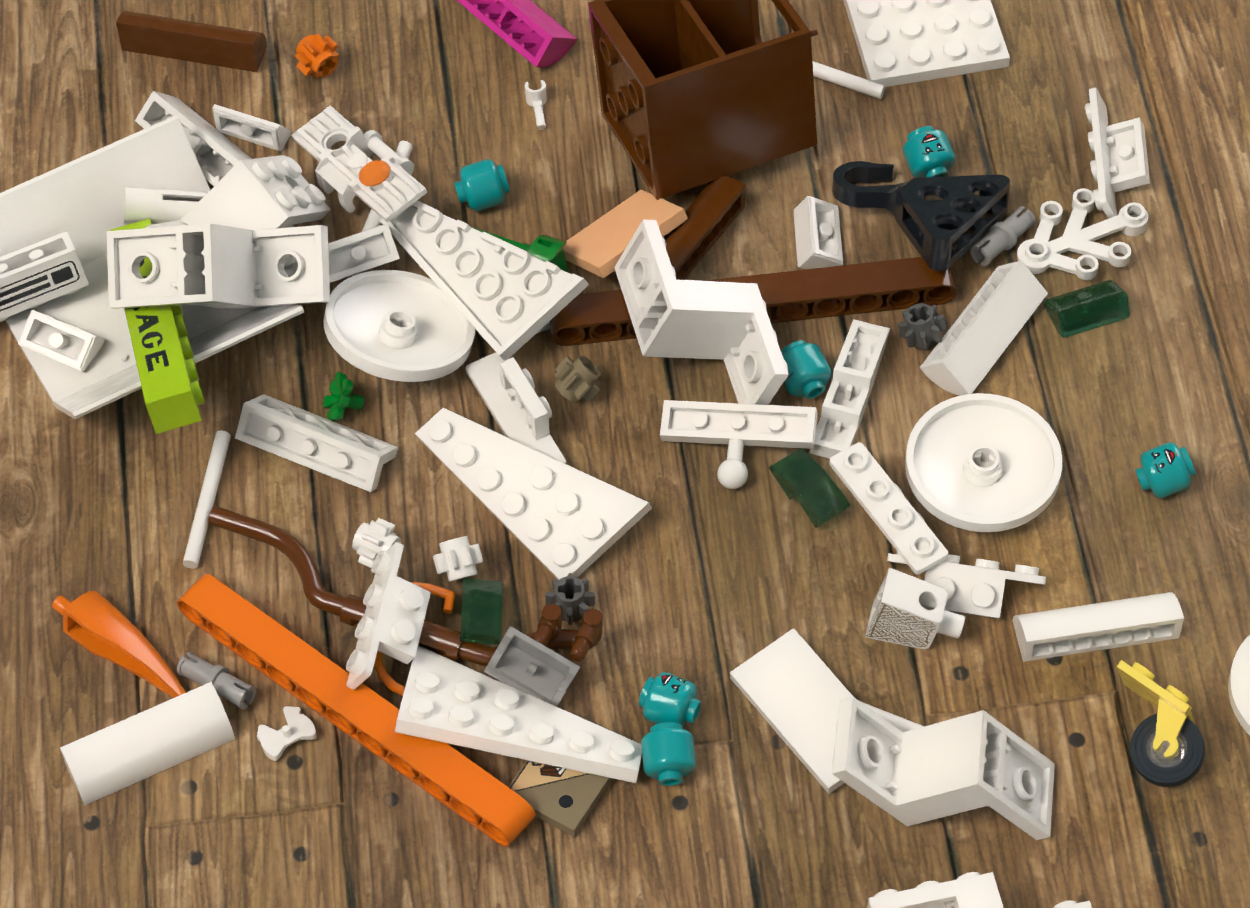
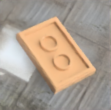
(604, 241)

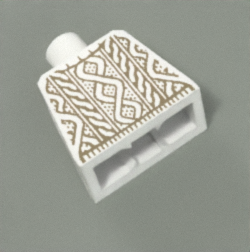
(911, 612)

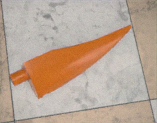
(110, 635)

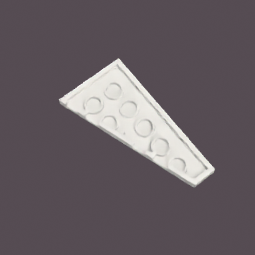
(487, 279)
(480, 713)

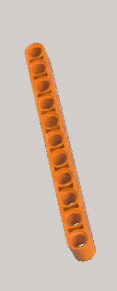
(357, 712)

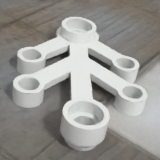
(1079, 239)

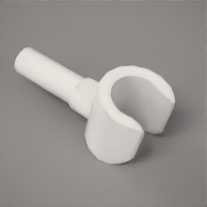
(537, 99)

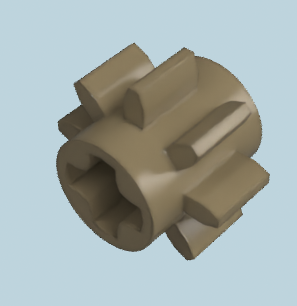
(577, 379)

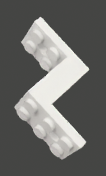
(258, 197)
(217, 266)
(700, 318)
(944, 768)

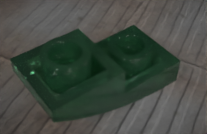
(808, 482)
(481, 611)

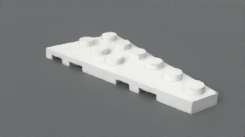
(545, 504)

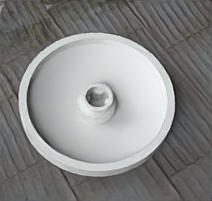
(397, 326)
(983, 462)

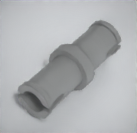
(1003, 236)
(224, 683)

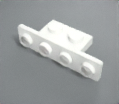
(1119, 154)
(514, 403)
(888, 508)
(976, 587)
(391, 618)

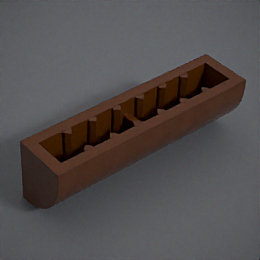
(191, 41)
(706, 222)

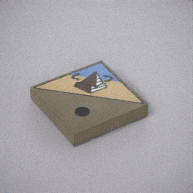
(559, 794)

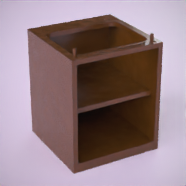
(700, 89)

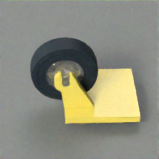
(1167, 745)

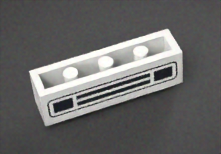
(39, 274)

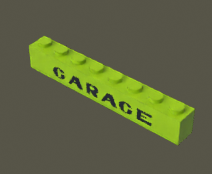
(164, 359)

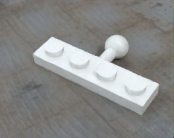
(736, 427)

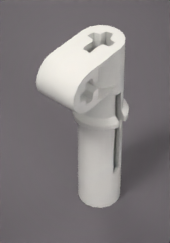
(158, 204)

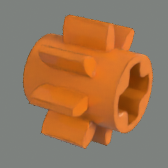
(317, 56)

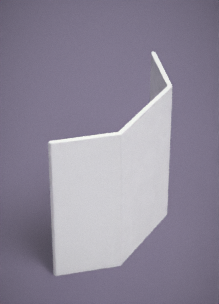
(86, 202)

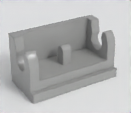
(531, 667)

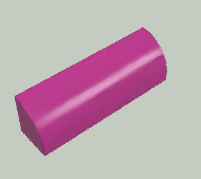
(524, 28)

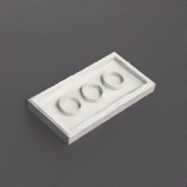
(797, 700)

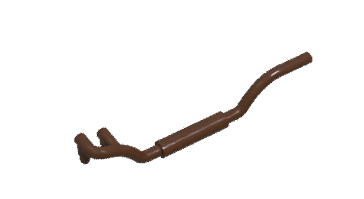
(433, 636)

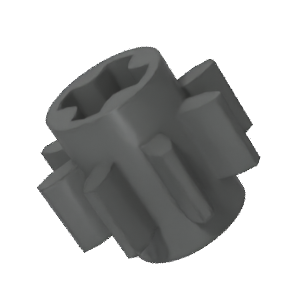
(922, 326)
(571, 596)

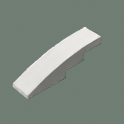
(850, 388)

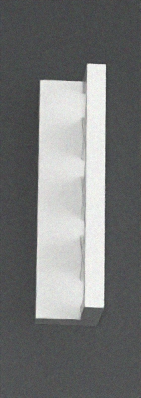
(355, 253)
(314, 441)

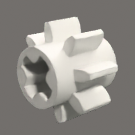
(372, 539)
(458, 558)

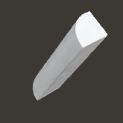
(212, 149)
(984, 329)
(1098, 626)
(147, 743)

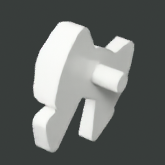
(298, 728)

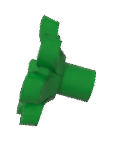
(341, 397)

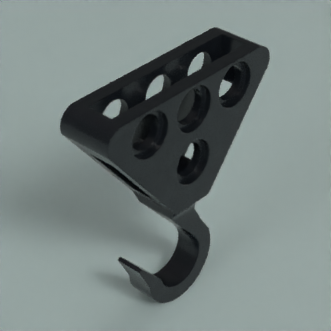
(928, 224)

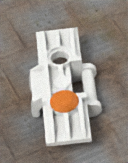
(380, 184)

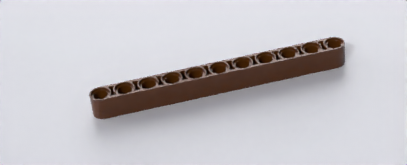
(787, 296)

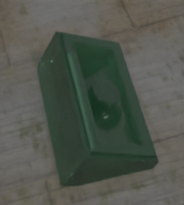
(1087, 308)

